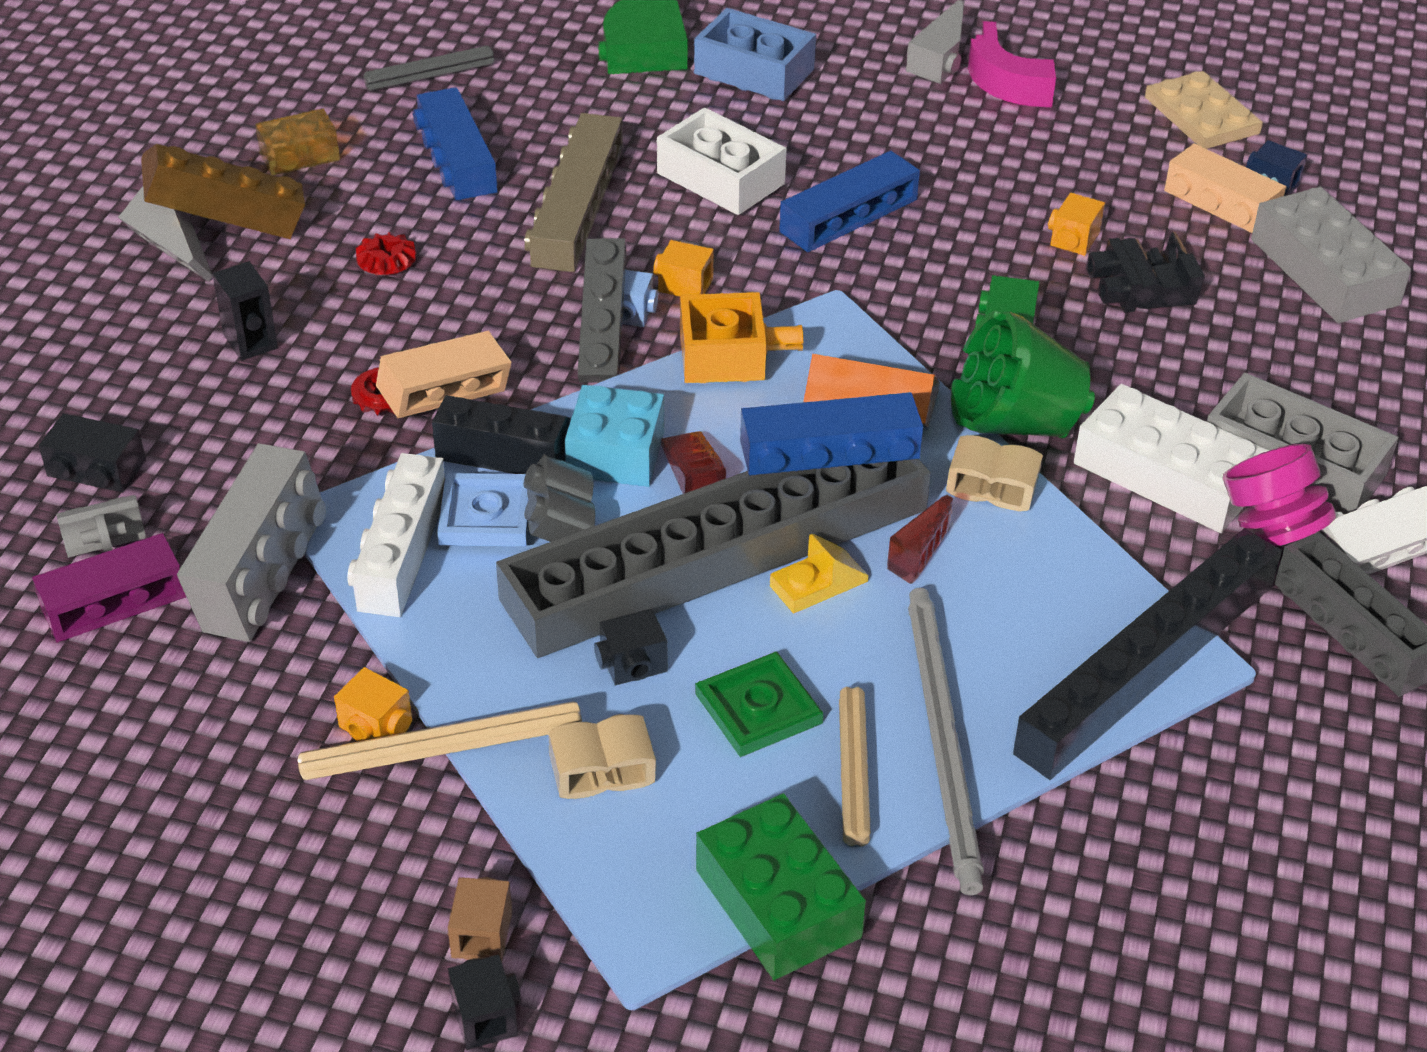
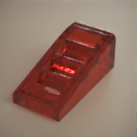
(693, 461)
(919, 539)

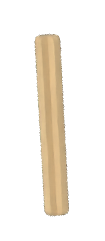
(854, 767)

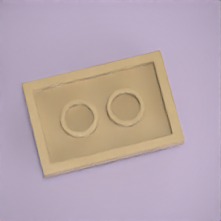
(1203, 109)

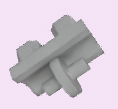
(101, 526)

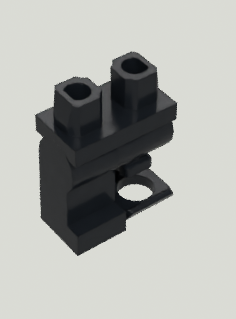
(1146, 277)

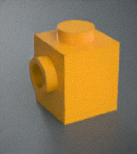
(1076, 223)
(684, 269)
(373, 706)

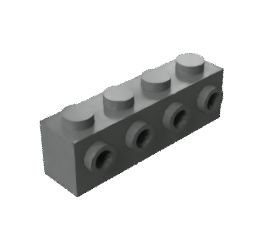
(1355, 611)

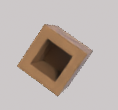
(480, 918)

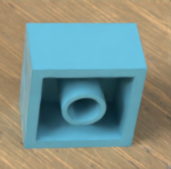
(616, 434)

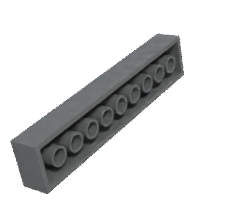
(697, 545)

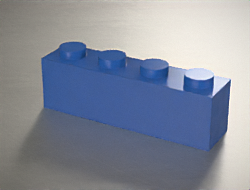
(455, 144)
(849, 201)
(830, 433)

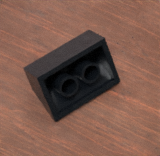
(496, 435)

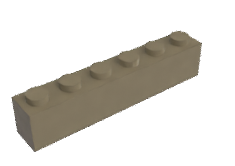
(575, 193)

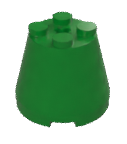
(1019, 381)

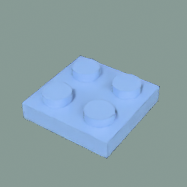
(483, 510)

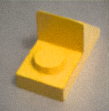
(817, 578)

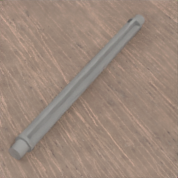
(946, 744)

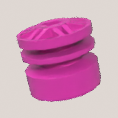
(1280, 495)

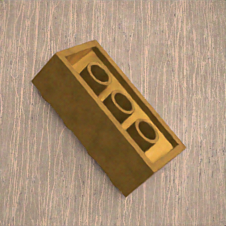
(221, 190)

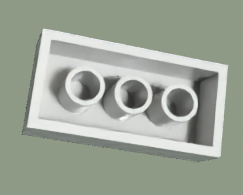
(1163, 455)

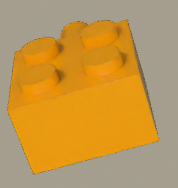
(728, 339)

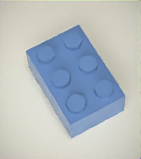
(754, 54)

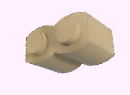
(994, 473)
(601, 756)

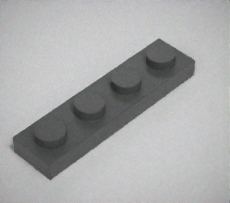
(602, 309)

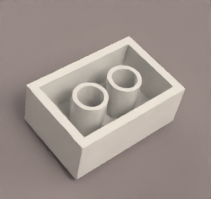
(721, 160)

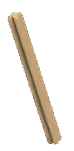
(436, 741)

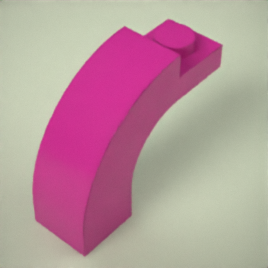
(1007, 75)

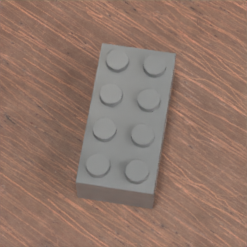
(1330, 254)
(1348, 451)
(252, 542)

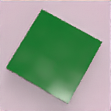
(758, 703)

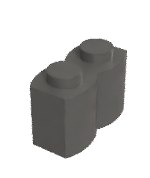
(558, 499)

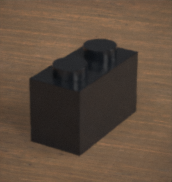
(245, 310)
(92, 452)

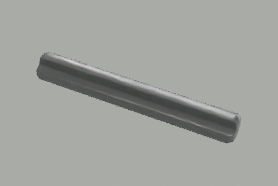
(428, 68)

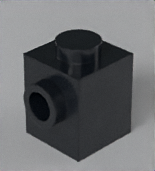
(632, 647)
(484, 1001)

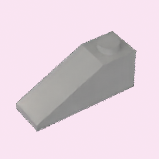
(935, 49)
(168, 231)

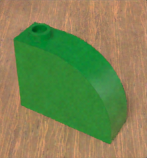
(643, 37)

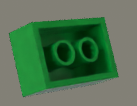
(779, 886)

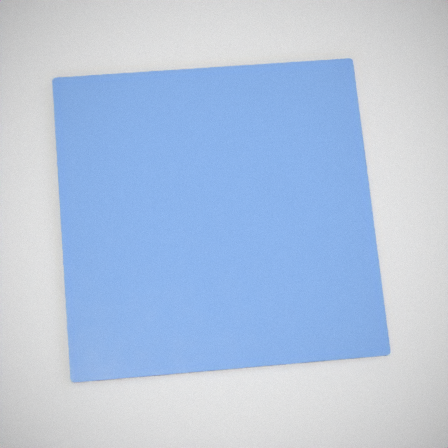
(1014, 613)

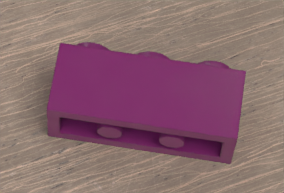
(109, 587)

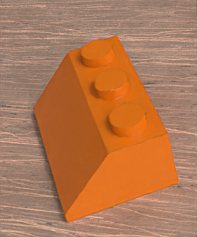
(843, 378)

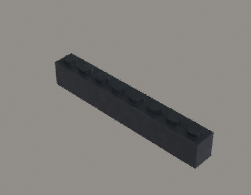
(1144, 654)

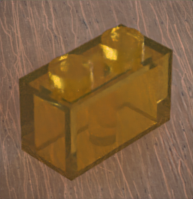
(297, 141)

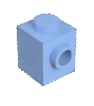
(638, 298)

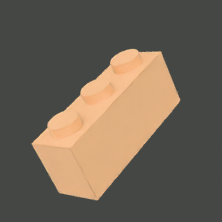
(1220, 185)
(457, 367)

